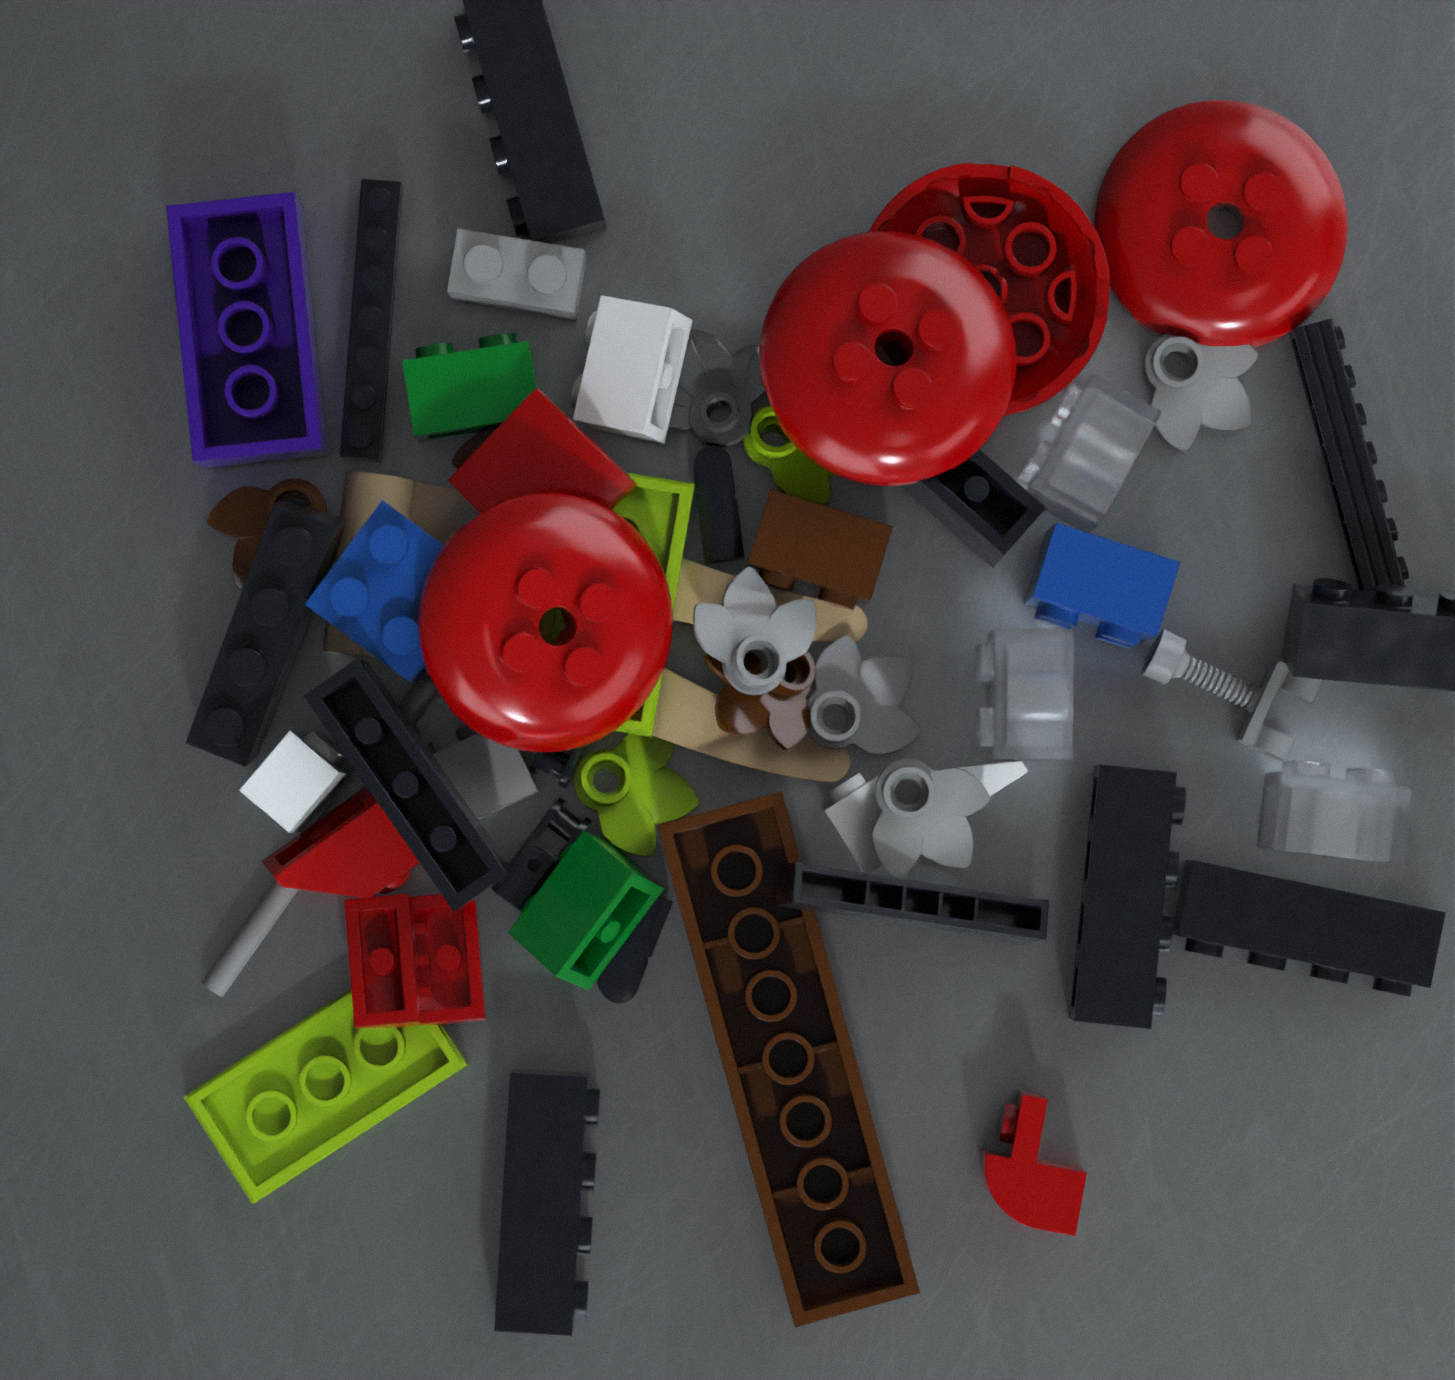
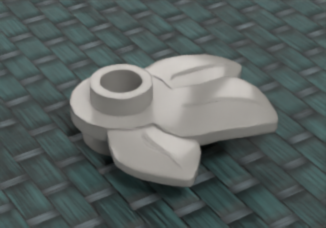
(1204, 393)
(754, 624)
(867, 694)
(929, 824)

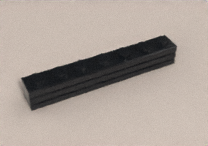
(371, 320)
(1347, 455)
(911, 903)

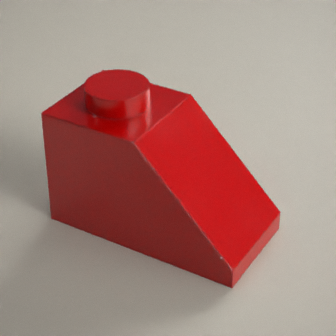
(345, 853)

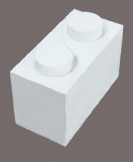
(631, 368)
(297, 779)

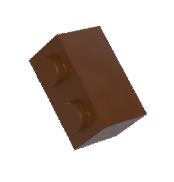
(819, 549)

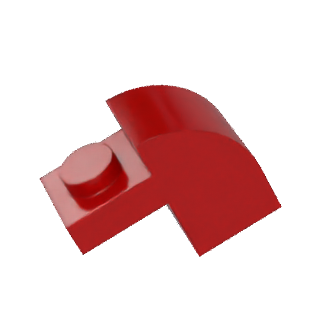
(1028, 1188)

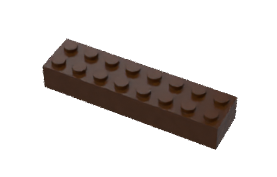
(788, 1063)

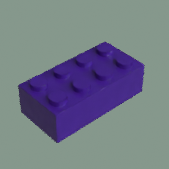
(247, 330)

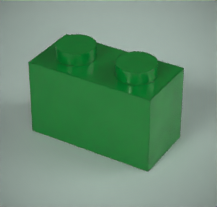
(467, 388)
(585, 910)

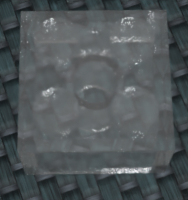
(1091, 452)
(1026, 694)
(1334, 816)

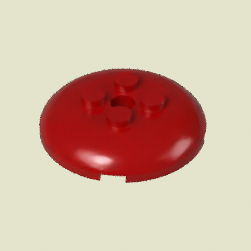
(1032, 248)
(1209, 287)
(873, 417)
(486, 609)

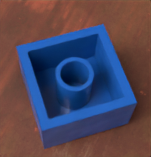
(1100, 585)
(378, 589)

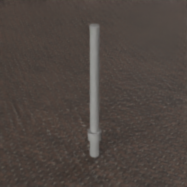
(278, 897)

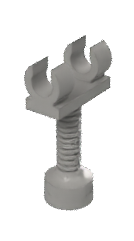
(1170, 660)

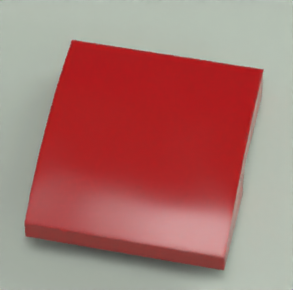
(538, 453)
(414, 961)

